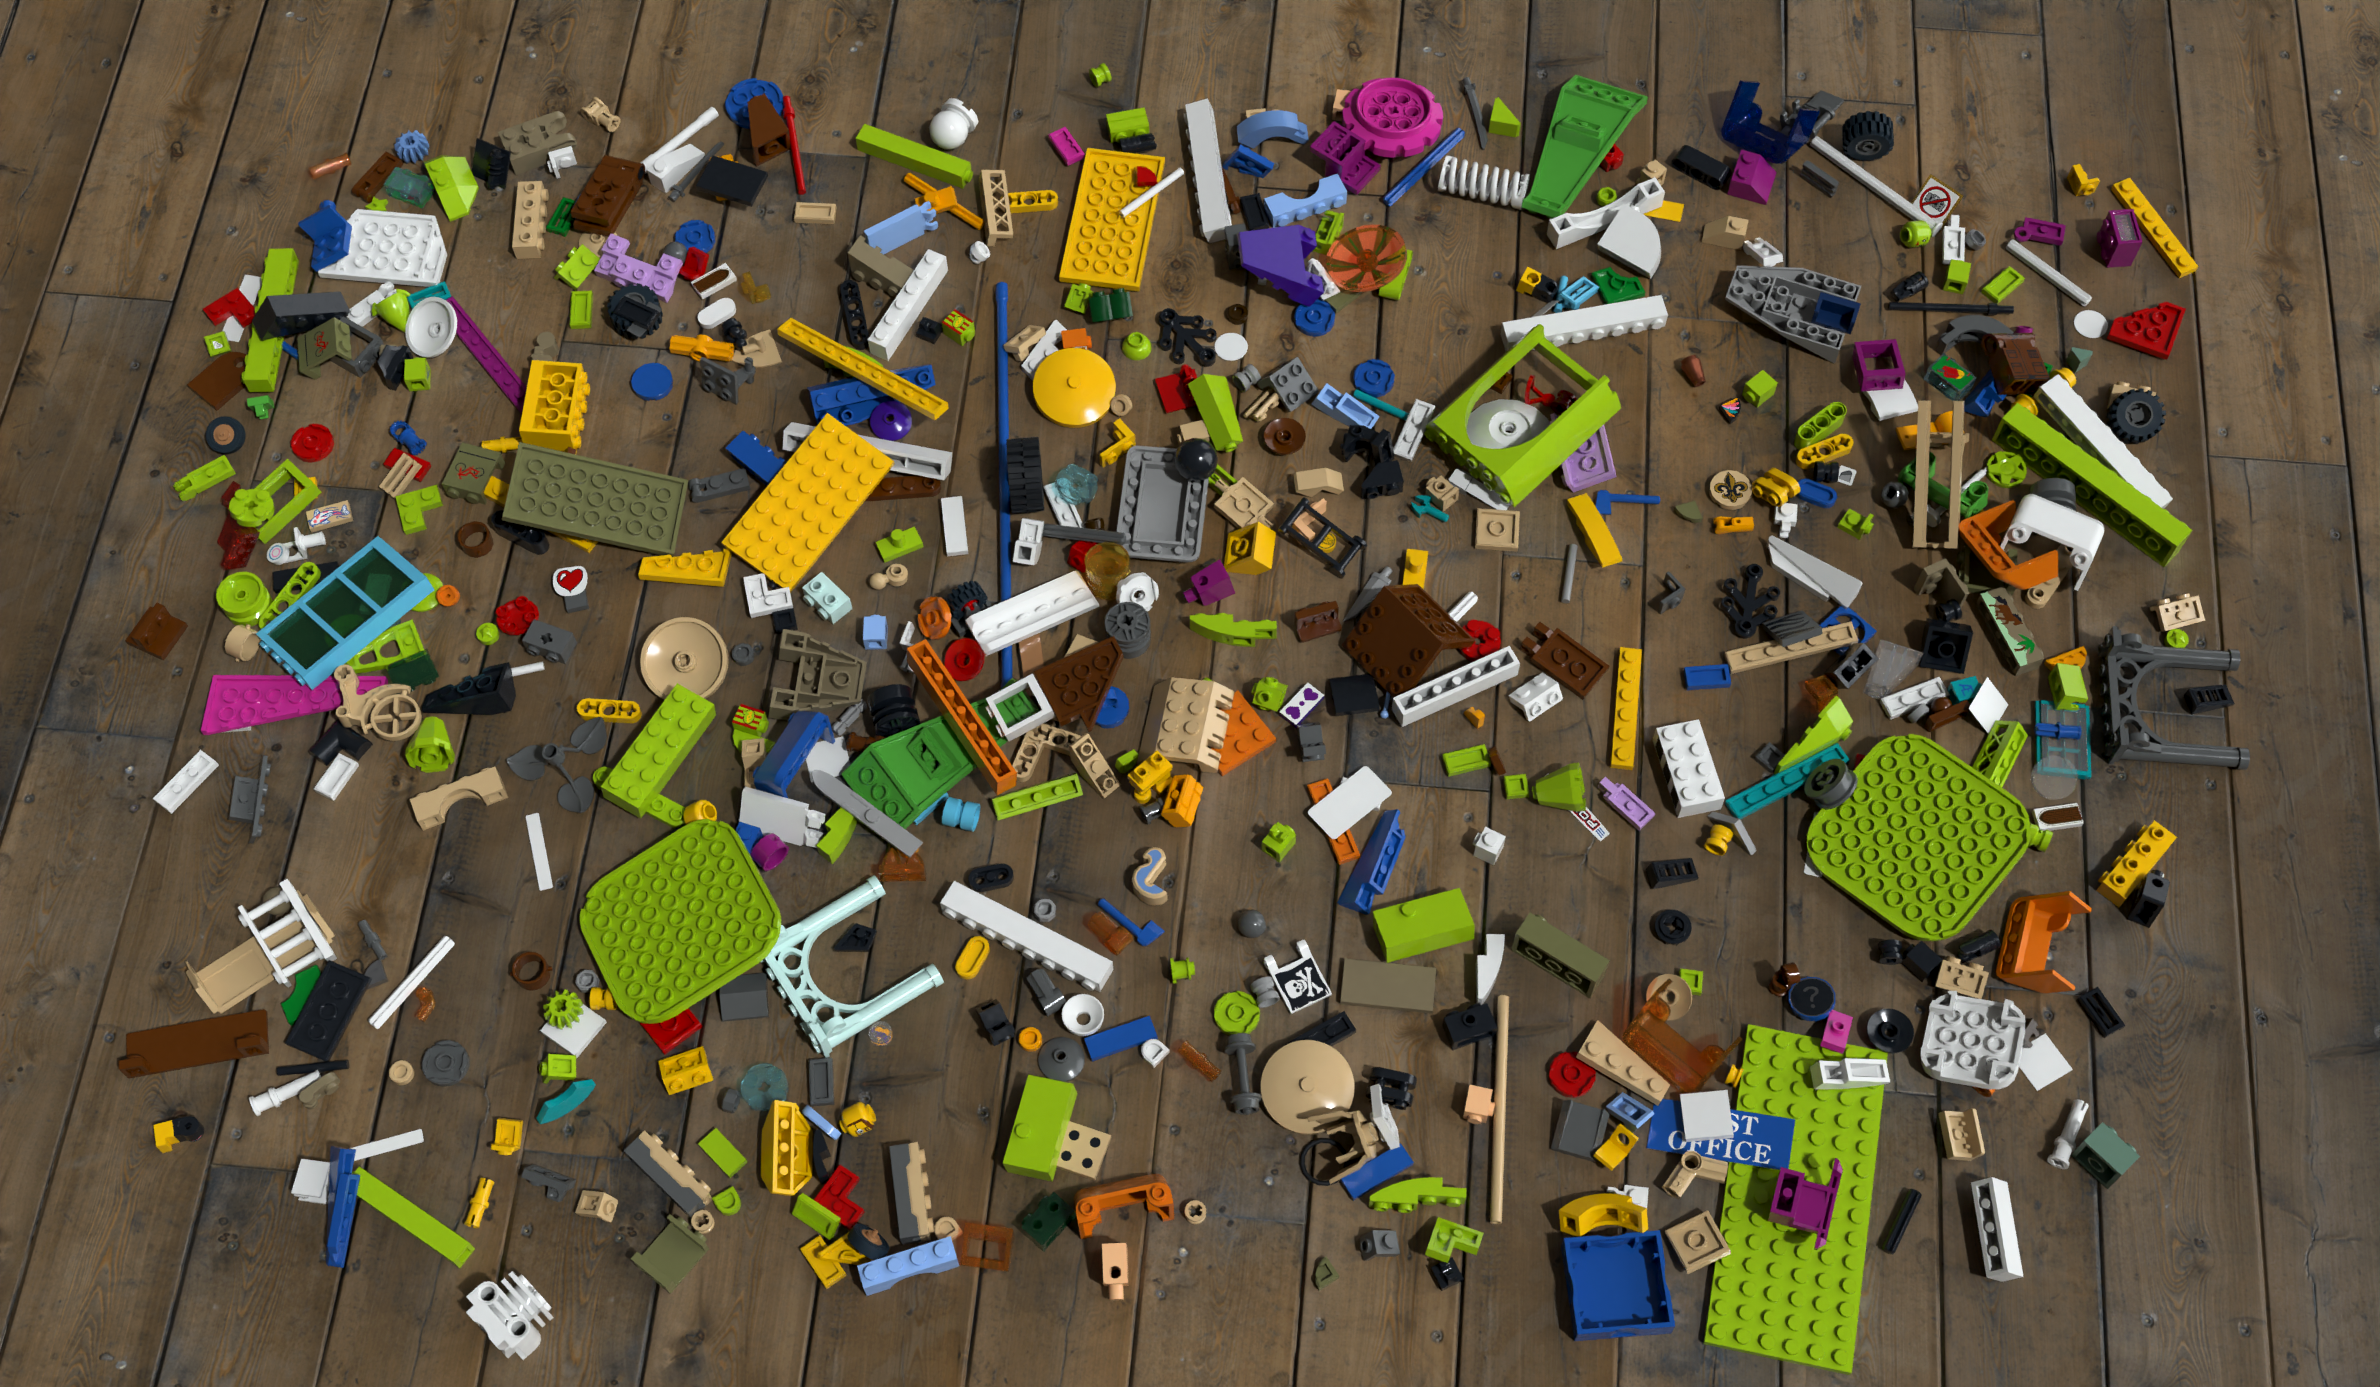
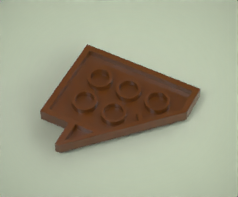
(1081, 682)

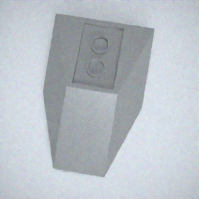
(1786, 303)

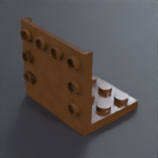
(1403, 636)

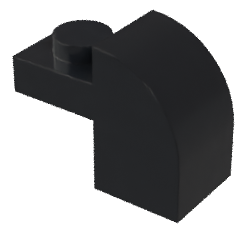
(995, 1022)

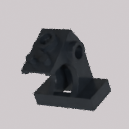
(1374, 442)

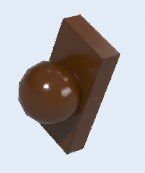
(1945, 713)

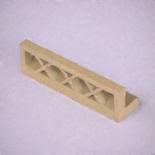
(988, 207)

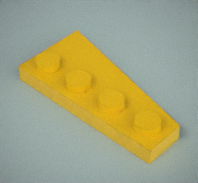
(689, 569)

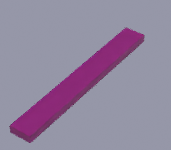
(489, 357)

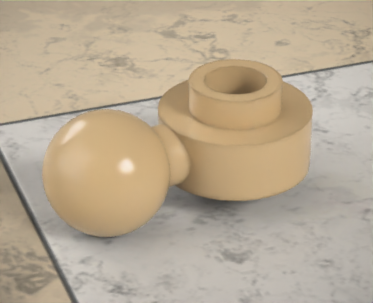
(878, 580)

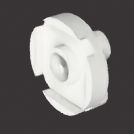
(1133, 583)

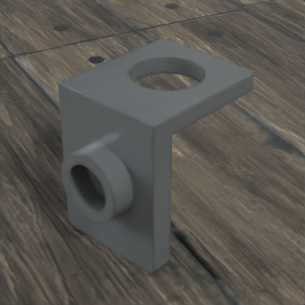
(1673, 599)

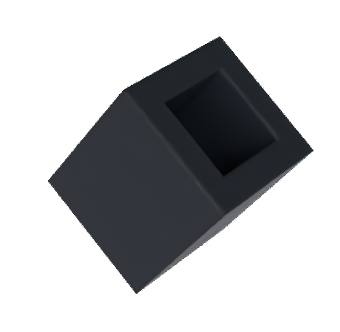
(1921, 960)

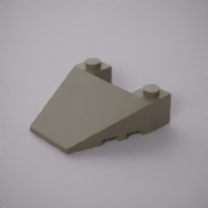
(824, 679)

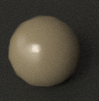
(280, 909)

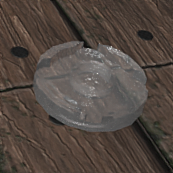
(2054, 777)

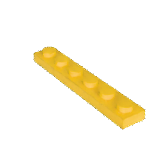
(2155, 228)
(1626, 708)

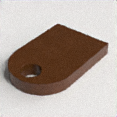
(220, 380)

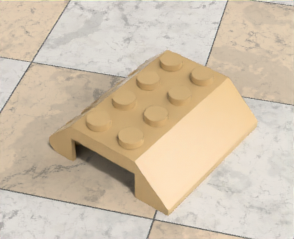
(1186, 721)

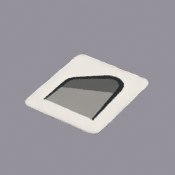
(1846, 475)

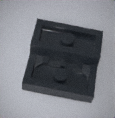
(1354, 694)

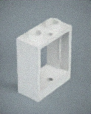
(1031, 722)

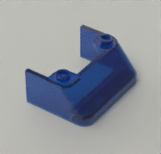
(1745, 131)

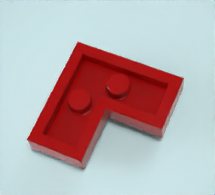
(230, 305)
(834, 1197)

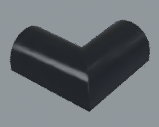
(338, 739)

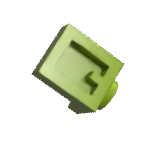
(1078, 298)
(1856, 524)
(558, 1067)

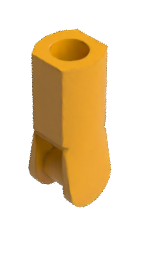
(1737, 524)

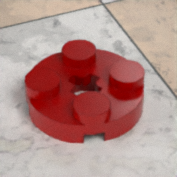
(1485, 631)

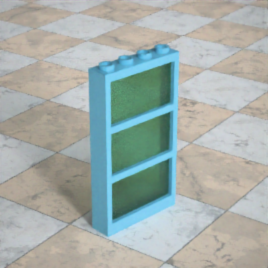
(344, 613)

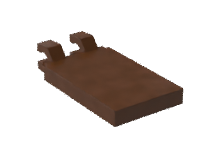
(1564, 660)

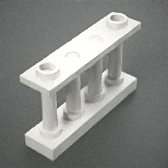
(299, 913)

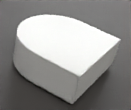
(1154, 1052)

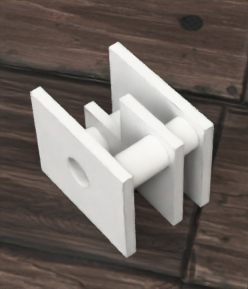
(312, 1181)

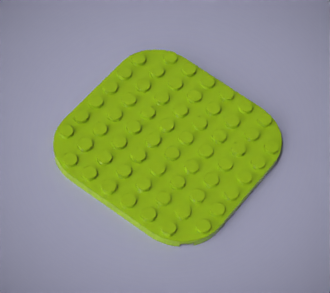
(1920, 838)
(680, 921)

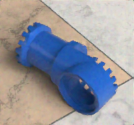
(408, 437)

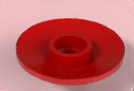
(958, 654)

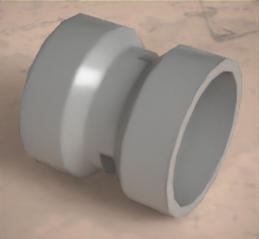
(1246, 378)
(1265, 992)

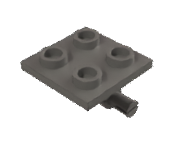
(723, 381)

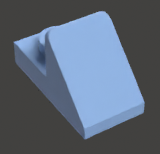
(1629, 1111)

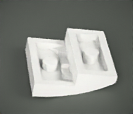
(1892, 403)

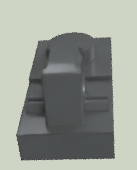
(557, 1183)

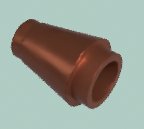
(1693, 369)

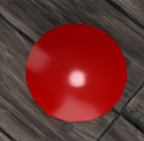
(516, 616)

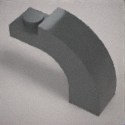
(1969, 329)

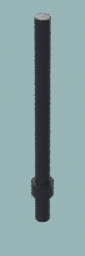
(1990, 308)

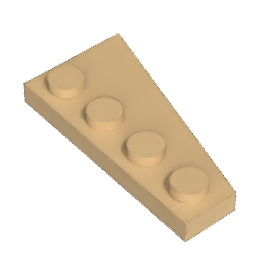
(1614, 1059)

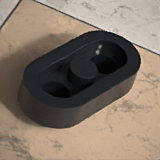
(991, 876)

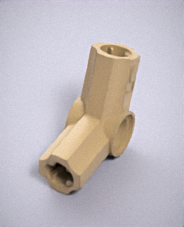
(1705, 1169)

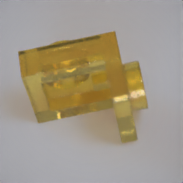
(756, 294)

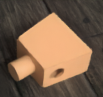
(1115, 1258)

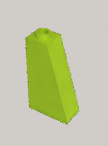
(1217, 410)

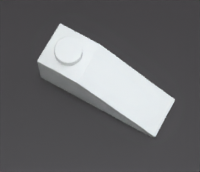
(673, 167)

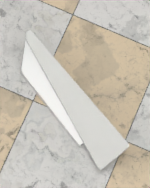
(1812, 573)

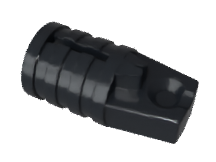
(1910, 286)

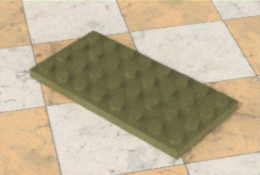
(595, 499)

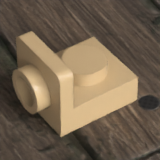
(597, 1205)

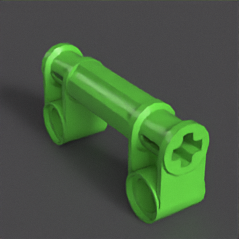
(1972, 499)

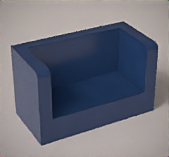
(1835, 313)

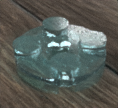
(1078, 475)
(753, 1080)

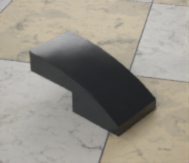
(820, 1152)

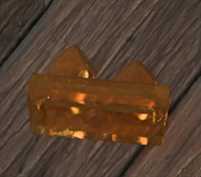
(893, 870)

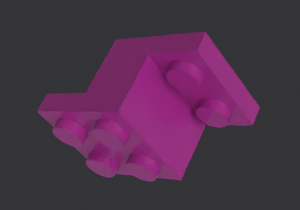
(1345, 156)

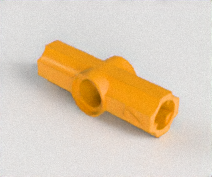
(701, 347)

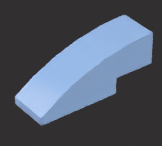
(1344, 408)

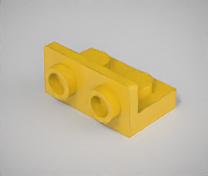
(685, 1070)

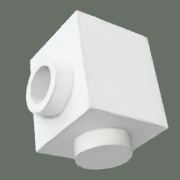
(1488, 845)

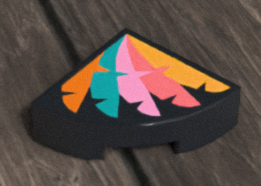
(1731, 409)

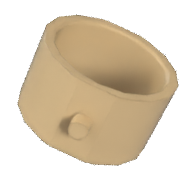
(242, 643)

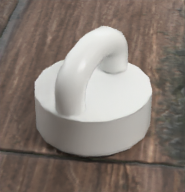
(979, 252)

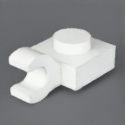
(1785, 517)

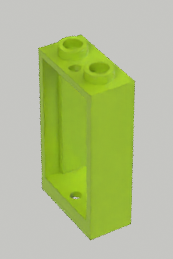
(294, 507)

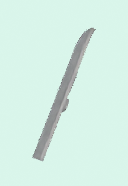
(866, 813)

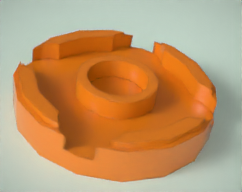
(934, 618)

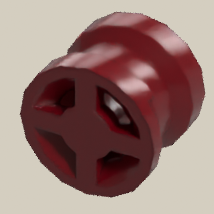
(1563, 401)

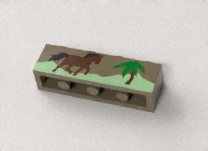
(2009, 631)

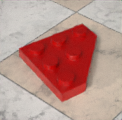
(2149, 329)

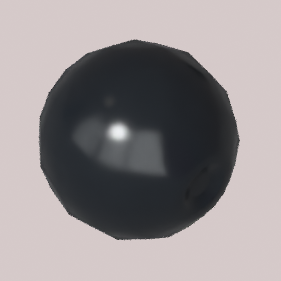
(1196, 459)

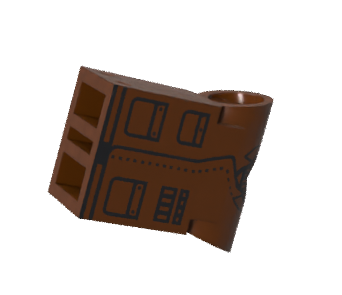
(2015, 362)

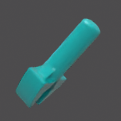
(1427, 508)

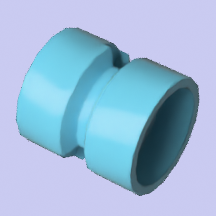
(961, 814)

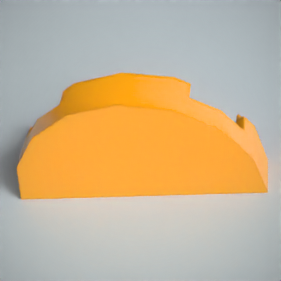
(2074, 657)

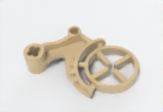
(358, 707)

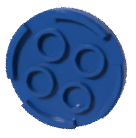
(742, 92)

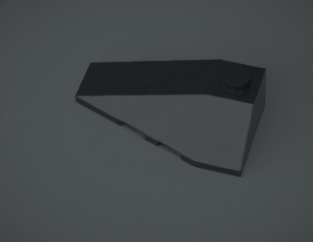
(482, 695)

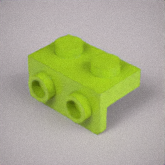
(578, 267)

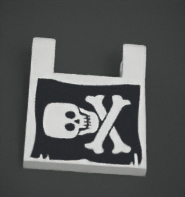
(1300, 981)

